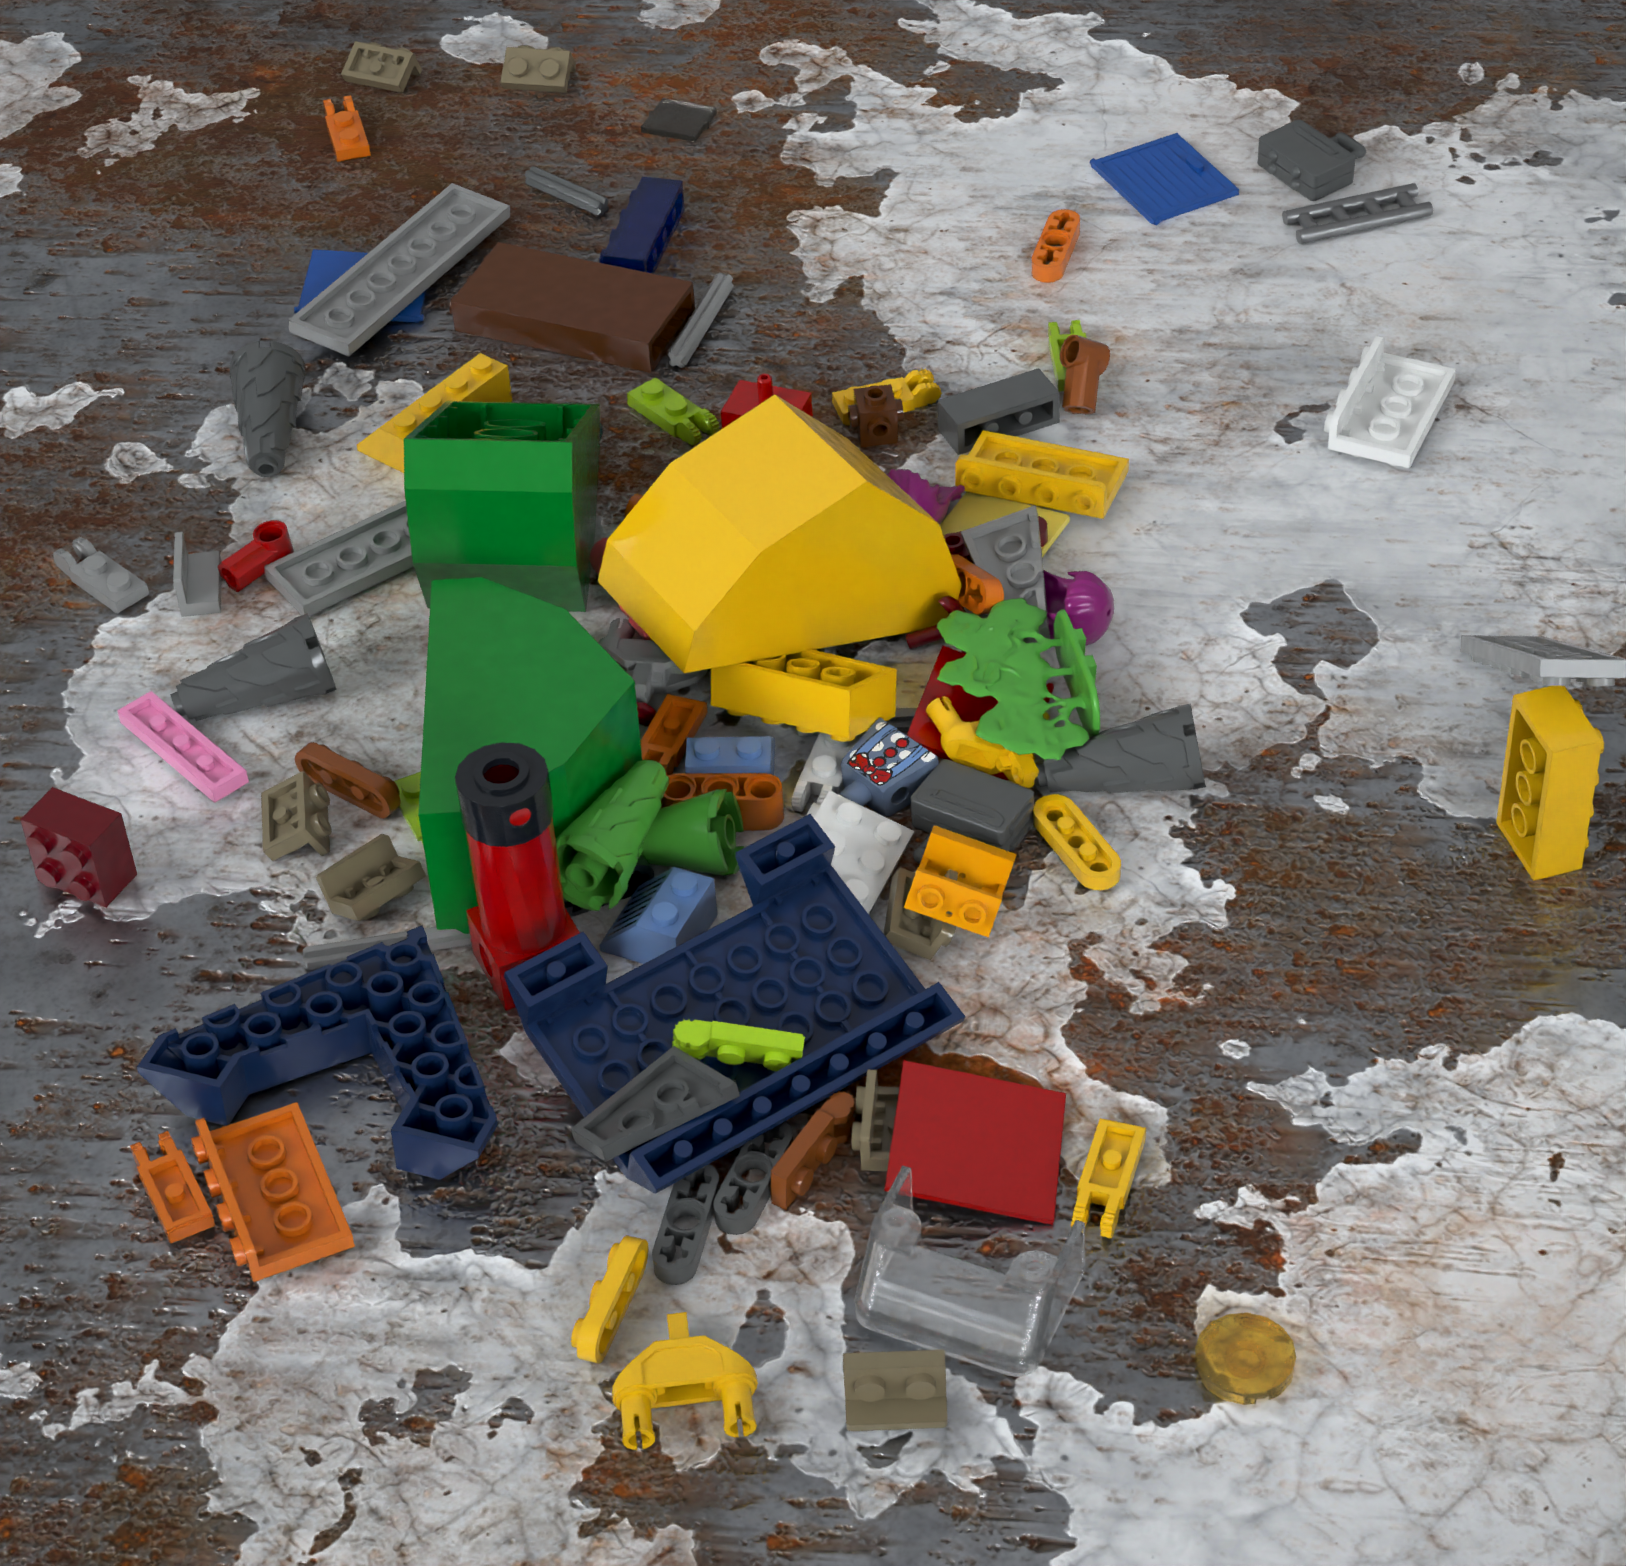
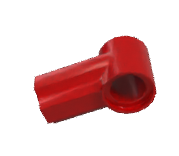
(248, 563)

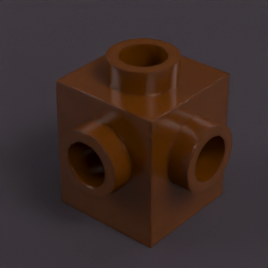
(872, 408)

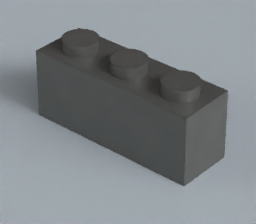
(1002, 407)

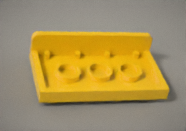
(1041, 474)

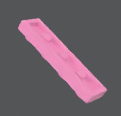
(183, 746)

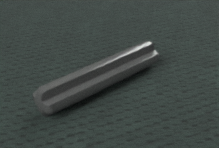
(566, 191)

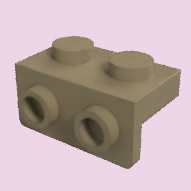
(537, 69)
(368, 879)
(911, 929)
(875, 1131)

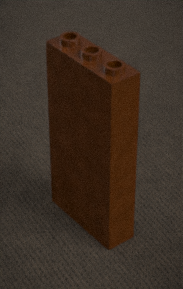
(573, 307)

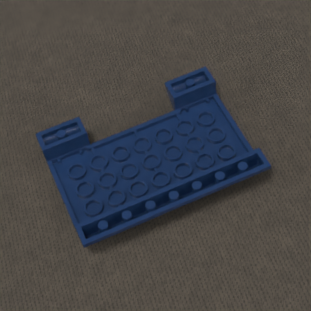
(790, 963)

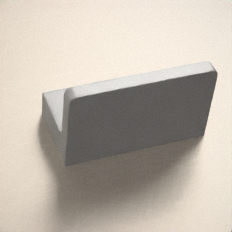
(196, 579)

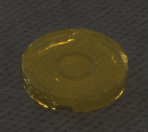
(1245, 1358)

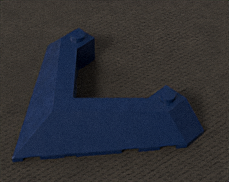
(373, 1003)

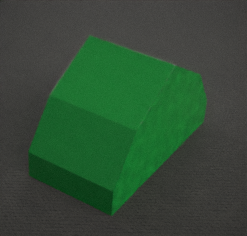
(505, 496)
(513, 675)

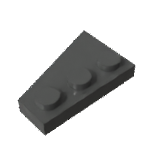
(653, 1103)

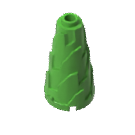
(608, 837)

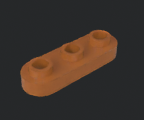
(349, 780)

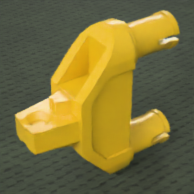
(967, 749)
(681, 1374)

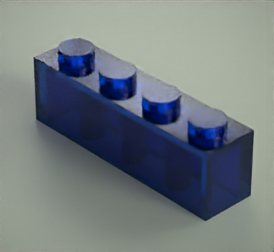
(646, 225)

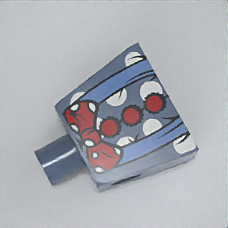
(885, 769)

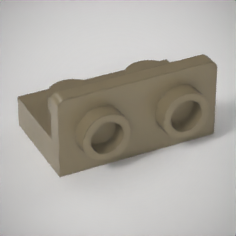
(380, 66)
(295, 815)
(895, 1390)

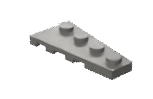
(1013, 554)

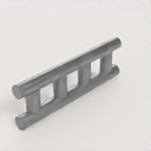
(1345, 224)

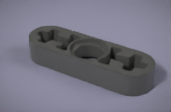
(756, 1193)
(691, 1240)

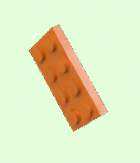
(272, 1191)

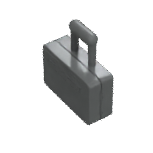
(1309, 159)
(972, 806)

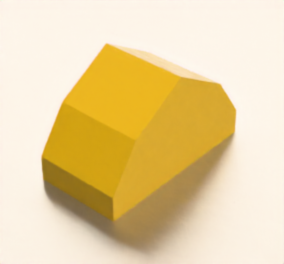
(775, 547)

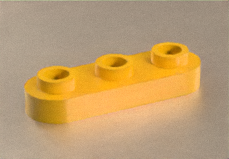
(1077, 842)
(610, 1299)

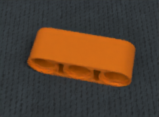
(756, 793)

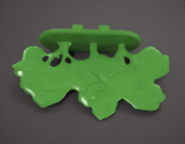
(1016, 675)

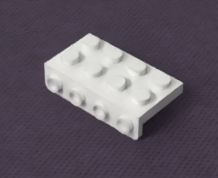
(1387, 406)
(864, 843)

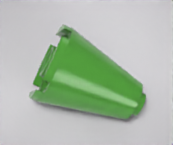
(697, 834)

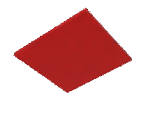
(978, 1141)

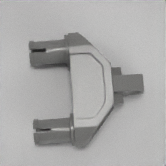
(645, 662)

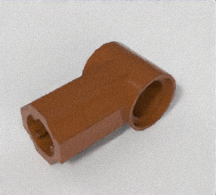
(1084, 364)

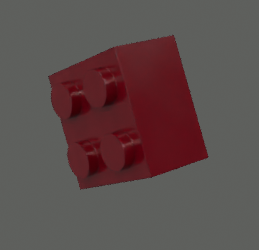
(79, 847)

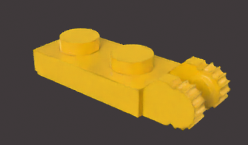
(914, 390)
(1109, 1172)

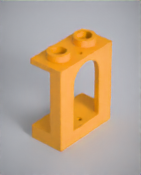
(979, 884)

